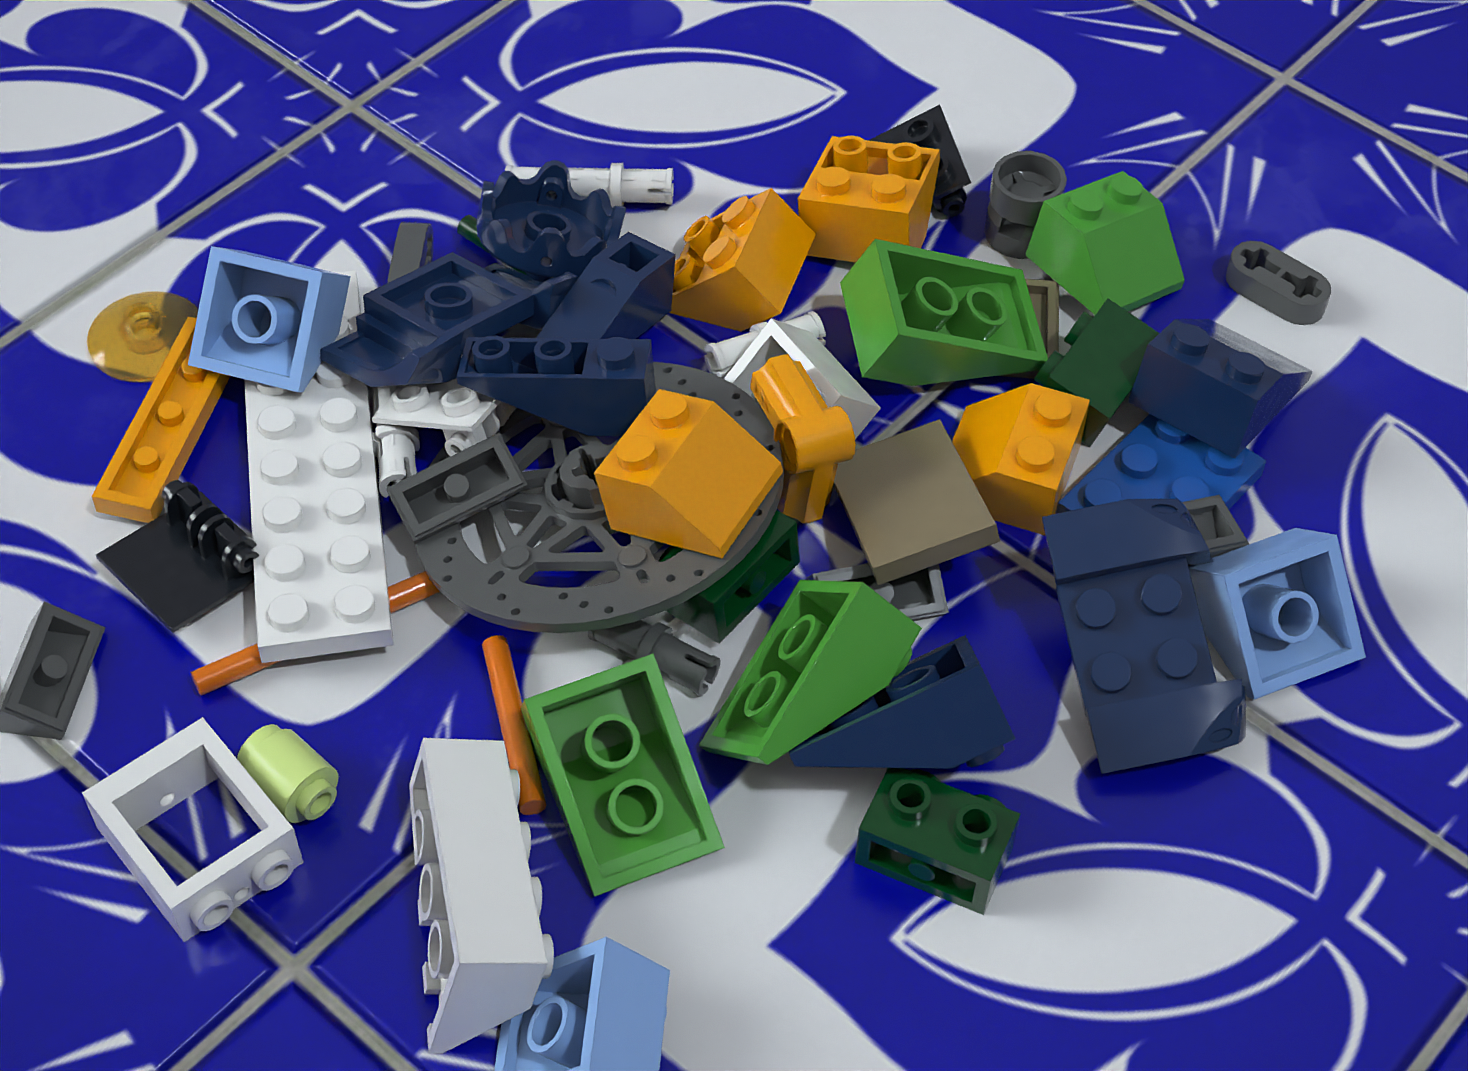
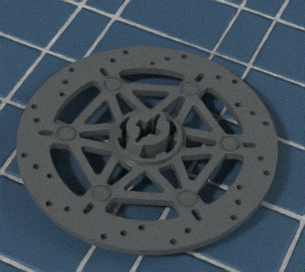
(498, 588)

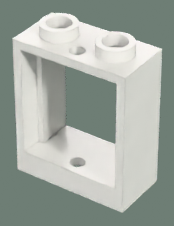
(160, 782)

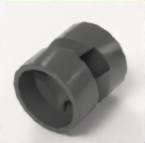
(1016, 197)

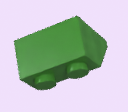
(1107, 244)

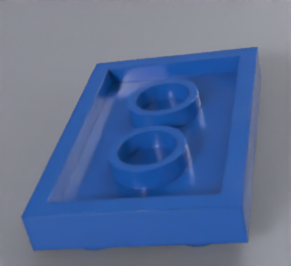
(1164, 464)

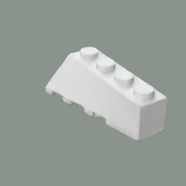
(475, 889)

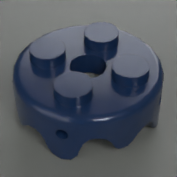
(543, 229)

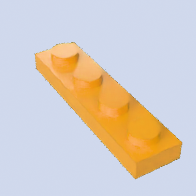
(160, 435)

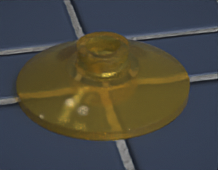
(137, 333)

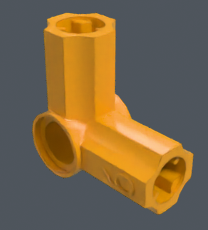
(808, 433)

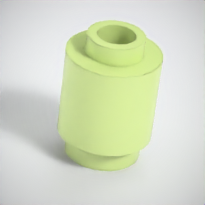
(289, 773)

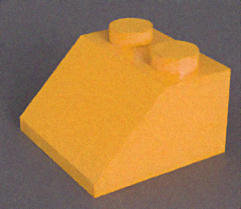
(1022, 451)
(685, 475)

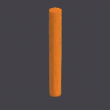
(512, 723)

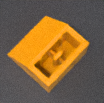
(867, 194)
(741, 263)

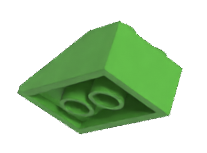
(939, 317)
(814, 665)
(621, 774)

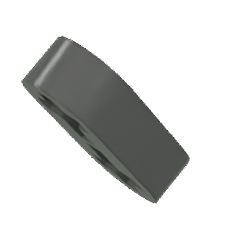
(412, 248)
(1278, 282)

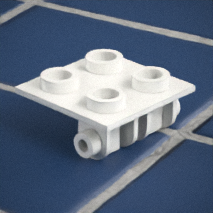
(457, 410)

